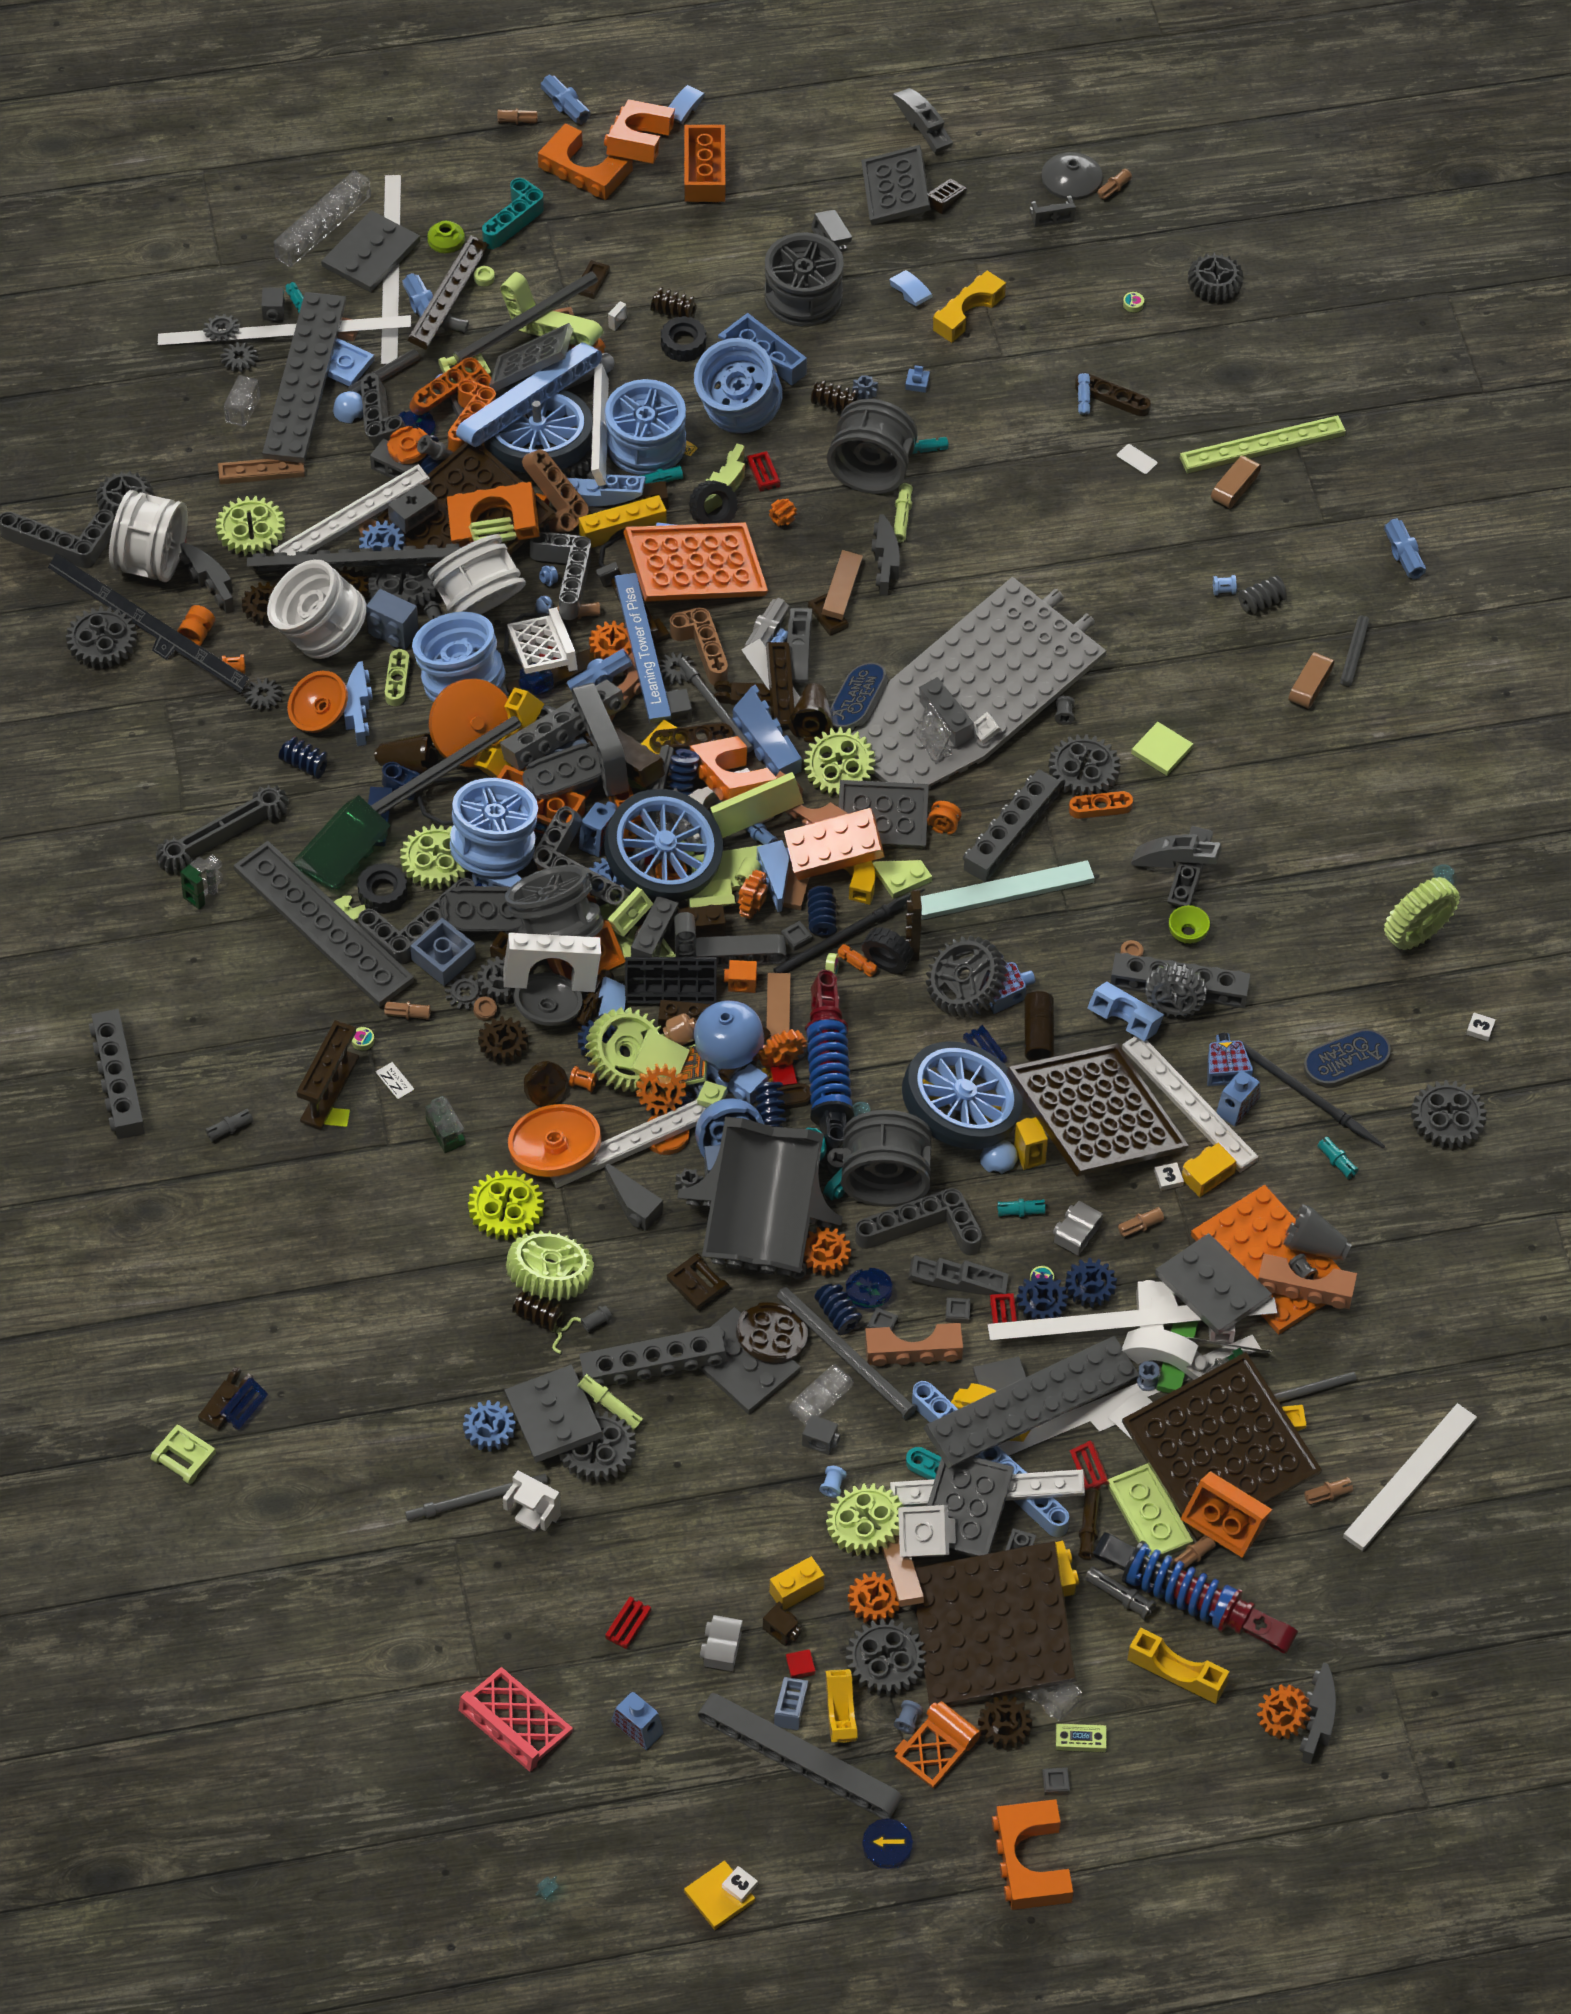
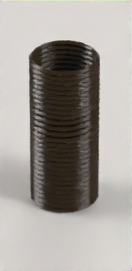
(1039, 1025)

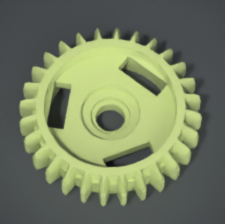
(1421, 913)
(608, 1056)
(530, 1270)

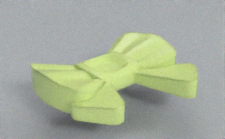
(344, 903)

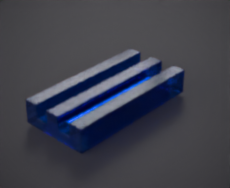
(968, 1038)
(231, 1417)

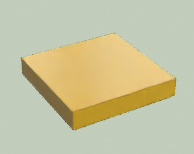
(712, 1900)

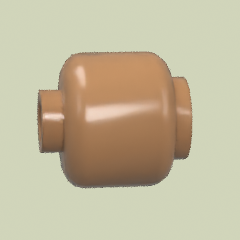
(680, 1029)

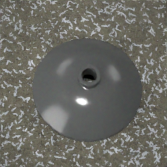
(1071, 175)
(548, 999)

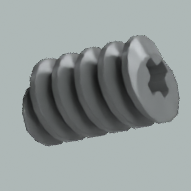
(1262, 593)

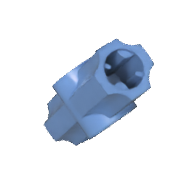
(565, 99)
(417, 293)
(1405, 549)
(600, 670)

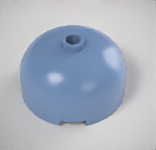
(728, 1034)
(711, 1121)

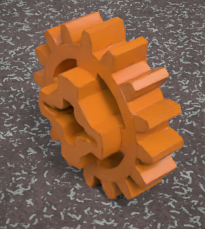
(602, 638)
(752, 894)
(782, 1049)
(668, 1083)
(826, 1249)
(866, 1591)
(1290, 1717)

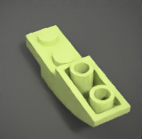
(731, 474)

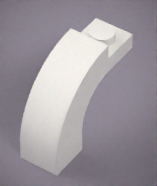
(1165, 1346)

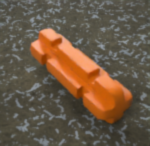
(857, 960)

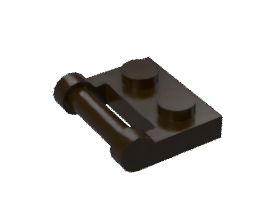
(692, 1286)

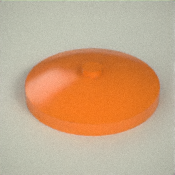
(464, 714)
(554, 1140)

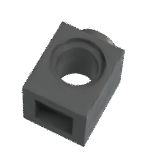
(273, 304)
(679, 707)
(820, 1435)

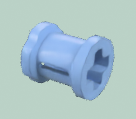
(1224, 581)
(833, 1481)

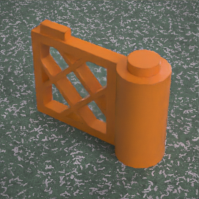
(949, 1727)

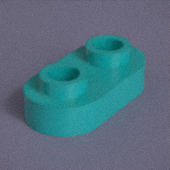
(834, 1188)
(929, 1463)

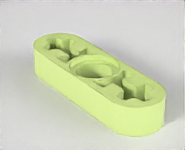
(400, 685)

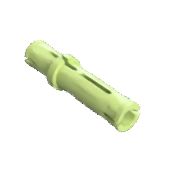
(903, 506)
(609, 1401)

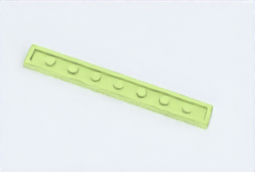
(1262, 444)

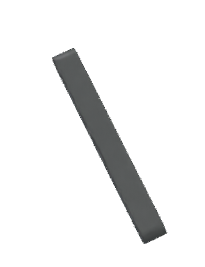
(800, 1756)

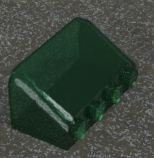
(342, 843)

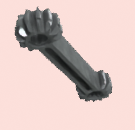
(265, 804)

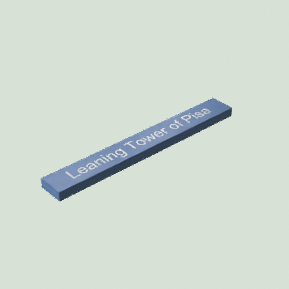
(642, 648)

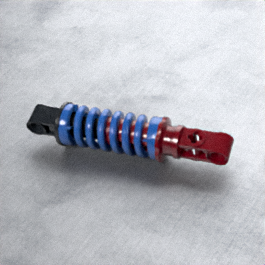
(828, 1061)
(1221, 1606)

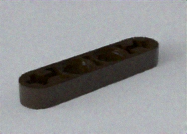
(1115, 391)
(690, 735)

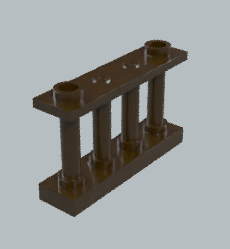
(327, 1074)

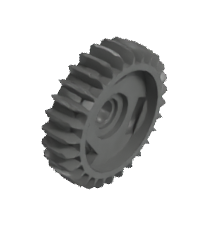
(969, 991)

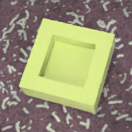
(711, 1093)

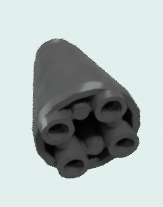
(1315, 1236)

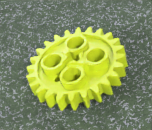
(527, 1209)

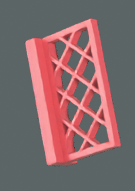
(497, 1727)

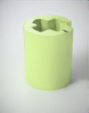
(747, 867)

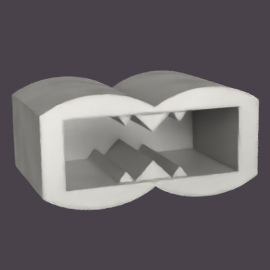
(1078, 1227)
(722, 1642)

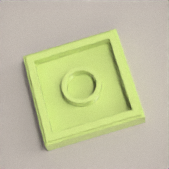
(1162, 748)
(660, 1051)

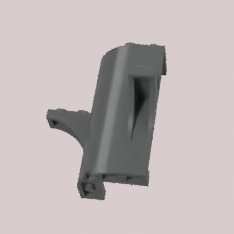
(762, 1197)

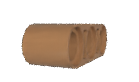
(1236, 481)
(1311, 680)

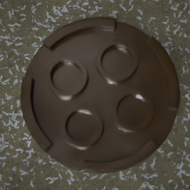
(771, 1332)

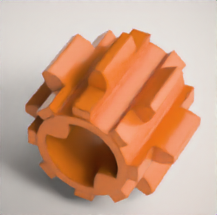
(782, 512)

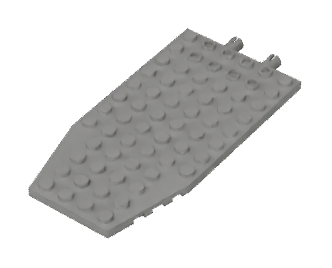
(999, 660)

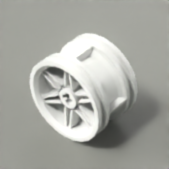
(148, 535)
(477, 576)
(316, 609)

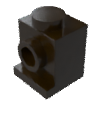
(781, 1624)

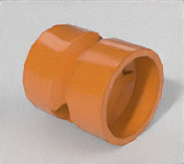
(197, 624)

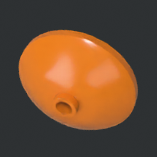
(311, 696)

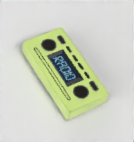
(1081, 1737)

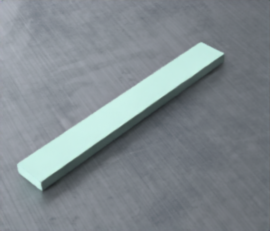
(1006, 889)

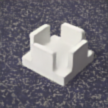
(538, 1500)
(925, 1531)

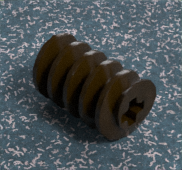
(673, 304)
(832, 397)
(539, 1311)

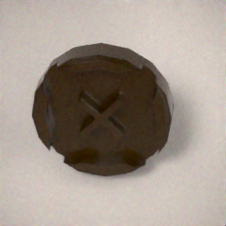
(545, 1083)

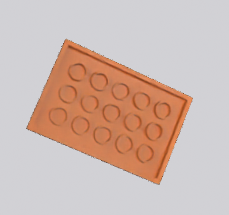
(695, 561)
(1257, 1228)

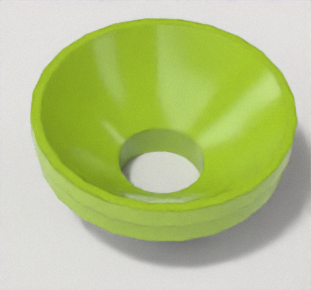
(446, 242)
(1189, 917)

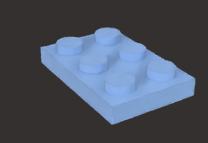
(348, 362)

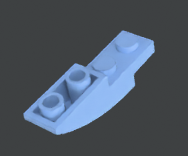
(617, 489)
(358, 702)

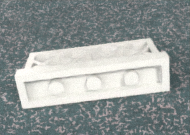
(558, 639)

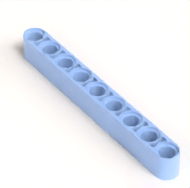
(520, 398)
(1043, 1516)

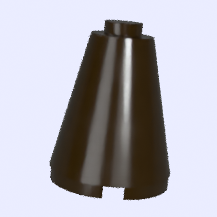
(811, 714)
(410, 752)

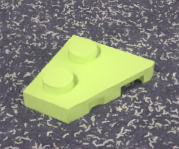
(902, 876)

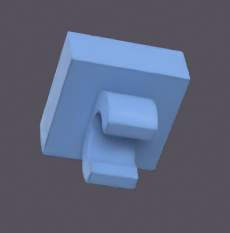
(917, 379)

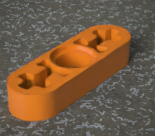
(1084, 800)

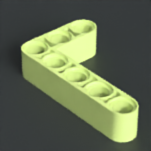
(520, 299)

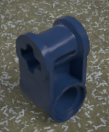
(401, 776)

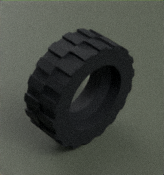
(683, 325)
(698, 498)
(377, 873)
(887, 950)

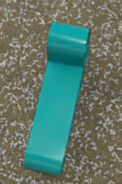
(525, 207)

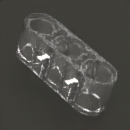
(821, 1394)

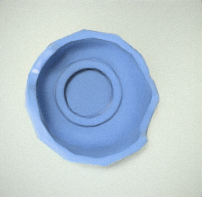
(348, 407)
(999, 1157)

